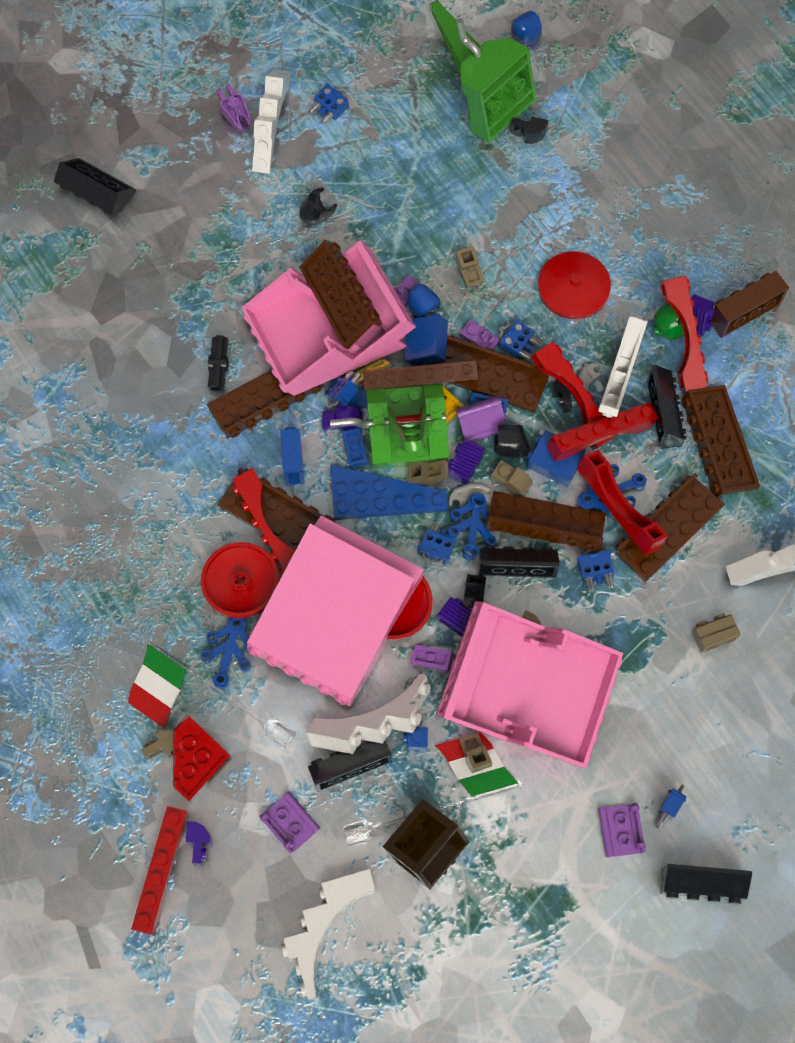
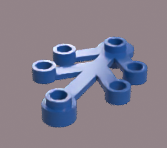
(594, 499)
(473, 523)
(229, 647)

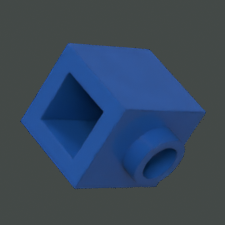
(417, 740)

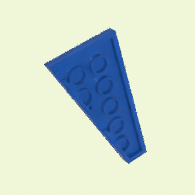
(371, 495)

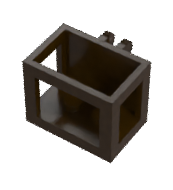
(426, 844)

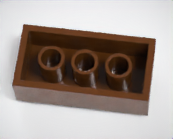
(749, 303)

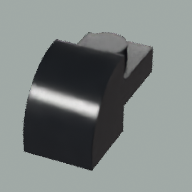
(533, 130)
(563, 396)
(474, 590)

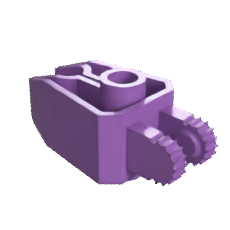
(234, 108)

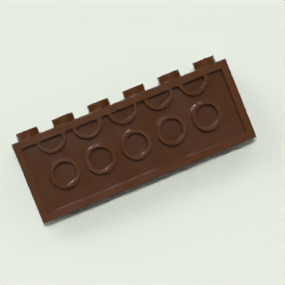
(339, 293)
(499, 374)
(420, 375)
(253, 403)
(719, 440)
(283, 514)
(680, 519)
(546, 521)

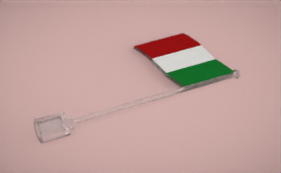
(161, 682)
(477, 784)

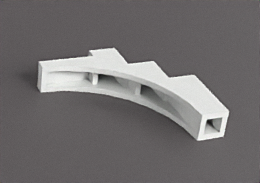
(265, 125)
(623, 365)
(761, 566)
(346, 733)
(304, 946)

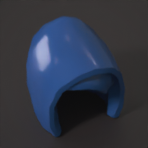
(526, 28)
(422, 300)

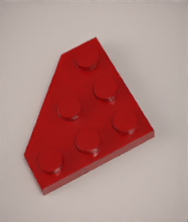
(194, 757)

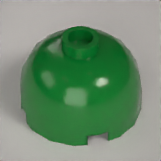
(667, 323)

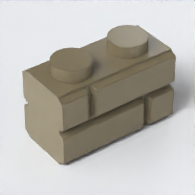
(716, 633)

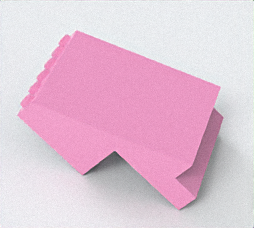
(300, 337)
(334, 610)
(530, 684)

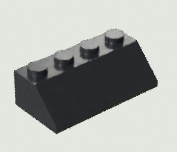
(93, 185)
(665, 403)
(518, 562)
(345, 766)
(705, 883)

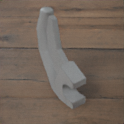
(588, 375)
(463, 492)

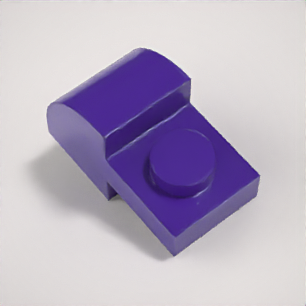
(340, 413)
(198, 837)

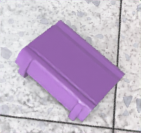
(481, 419)
(289, 822)
(622, 830)

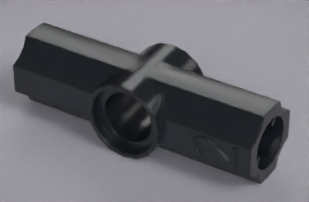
(218, 363)

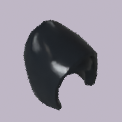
(312, 209)
(511, 441)

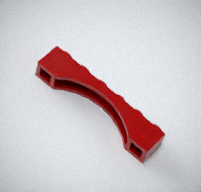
(551, 362)
(691, 371)
(577, 439)
(250, 489)
(643, 531)
(155, 885)

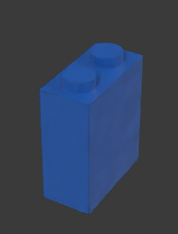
(427, 341)
(292, 456)
(543, 463)

